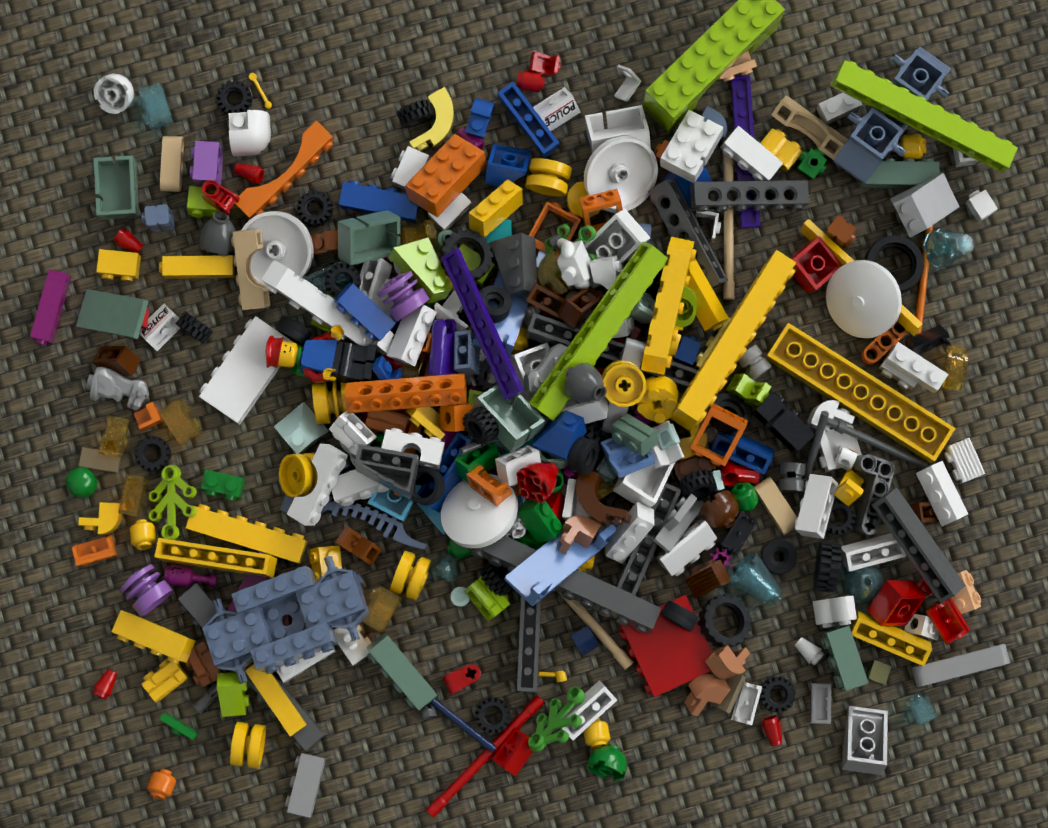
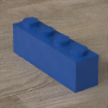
(528, 120)
(371, 200)
(447, 470)

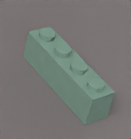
(901, 173)
(402, 671)

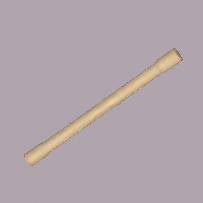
(729, 286)
(618, 653)

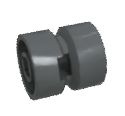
(789, 484)

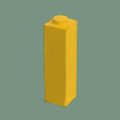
(197, 267)
(709, 309)

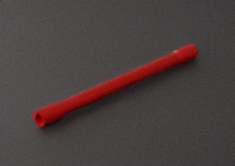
(441, 801)

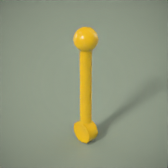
(253, 77)

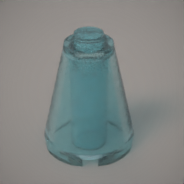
(946, 246)
(756, 579)

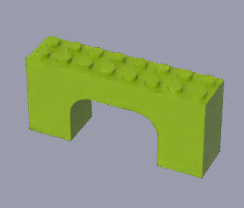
(687, 79)

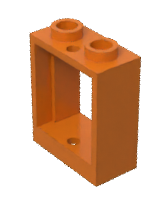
(593, 203)
(555, 209)
(726, 417)

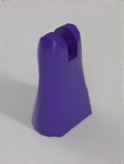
(442, 348)

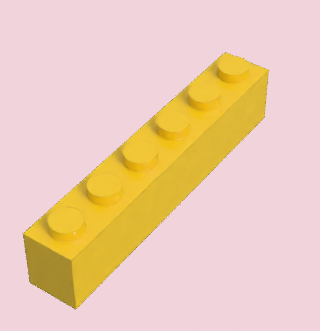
(249, 535)
(215, 558)

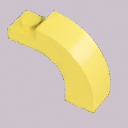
(437, 135)

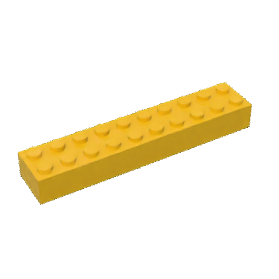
(733, 341)
(860, 393)

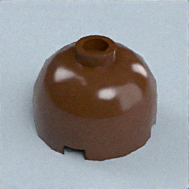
(721, 511)

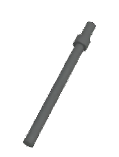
(841, 427)

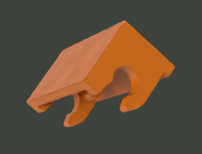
(488, 486)
(94, 551)

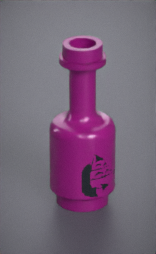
(185, 576)

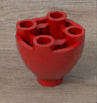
(537, 480)

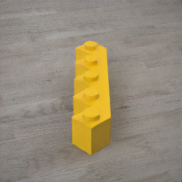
(668, 306)

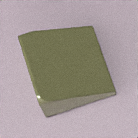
(879, 672)

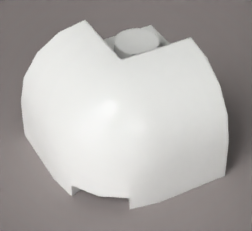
(249, 132)

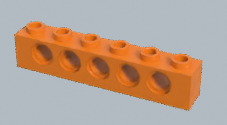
(406, 393)

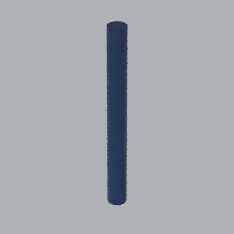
(463, 725)

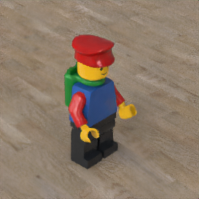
(323, 358)

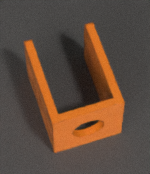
(452, 416)

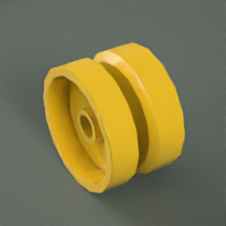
(548, 177)
(635, 383)
(298, 474)
(410, 575)
(251, 745)

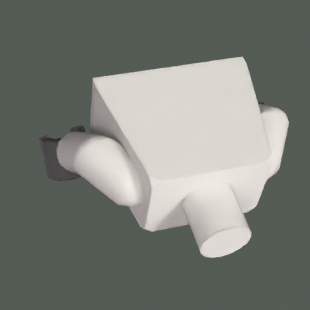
(573, 262)

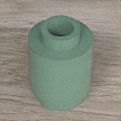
(440, 238)

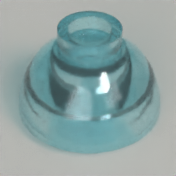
(446, 569)

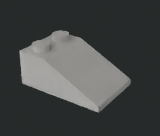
(924, 204)
(865, 740)

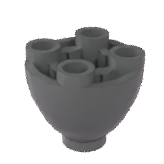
(217, 235)
(584, 384)

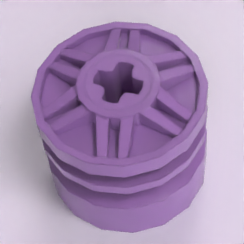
(402, 295)
(145, 589)

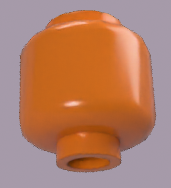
(161, 784)

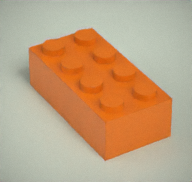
(446, 175)

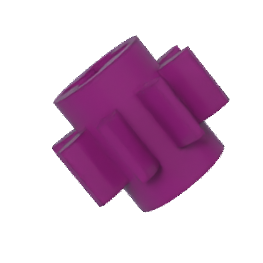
(722, 554)

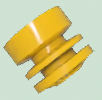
(328, 402)

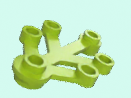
(170, 500)

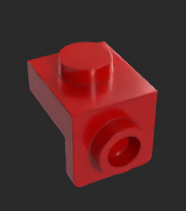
(544, 64)

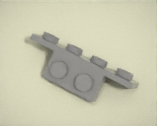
(678, 522)

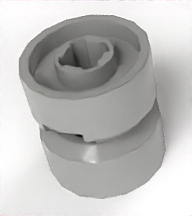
(754, 362)

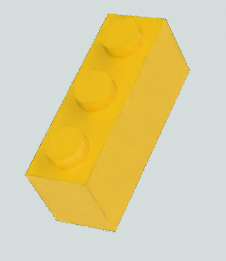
(495, 208)

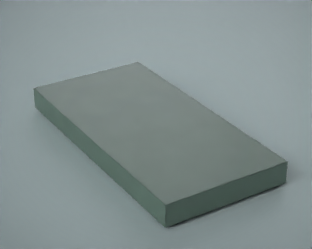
(112, 313)

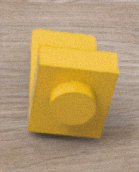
(849, 488)

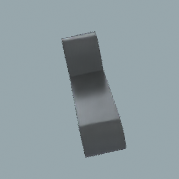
(869, 494)

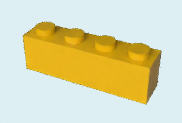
(153, 636)
(891, 639)

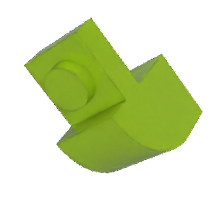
(749, 390)

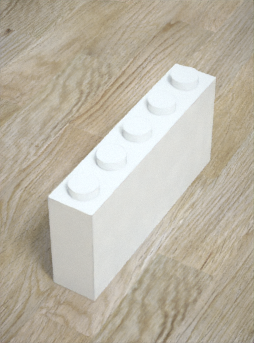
(243, 373)

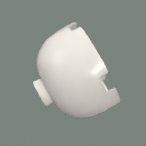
(114, 93)

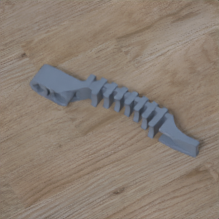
(399, 536)

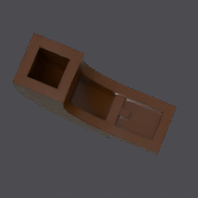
(588, 495)

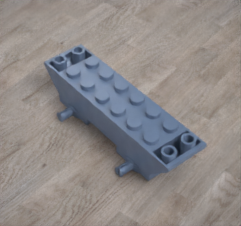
(878, 132)

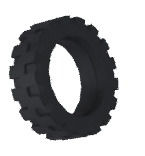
(478, 242)
(740, 612)

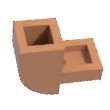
(578, 529)
(726, 663)
(705, 689)

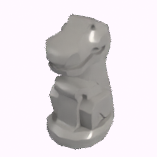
(534, 378)
(111, 384)

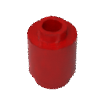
(530, 81)

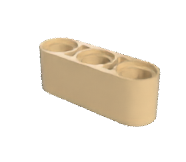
(171, 163)
(776, 505)

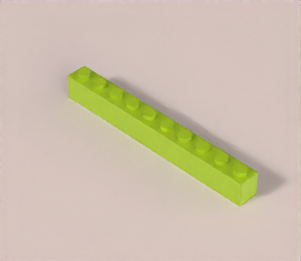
(924, 116)
(600, 326)

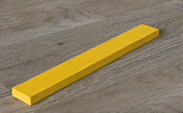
(811, 231)

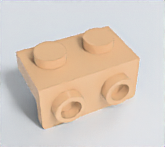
(743, 65)
(967, 598)

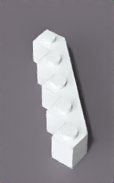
(307, 296)

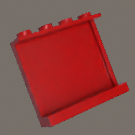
(668, 653)

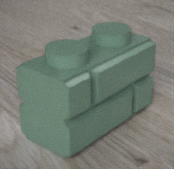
(634, 434)

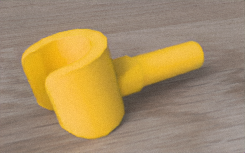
(560, 675)

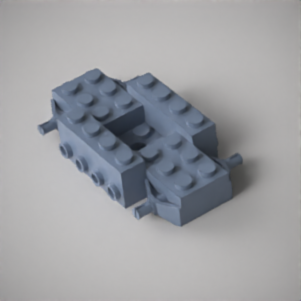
(258, 628)

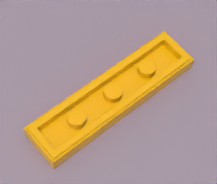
(277, 700)

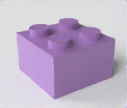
(207, 162)

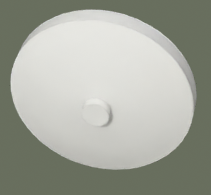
(622, 165)
(284, 241)
(863, 299)
(473, 519)

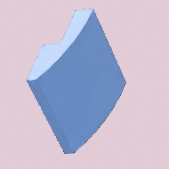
(623, 460)

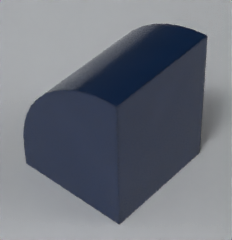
(584, 640)

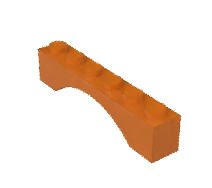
(314, 142)

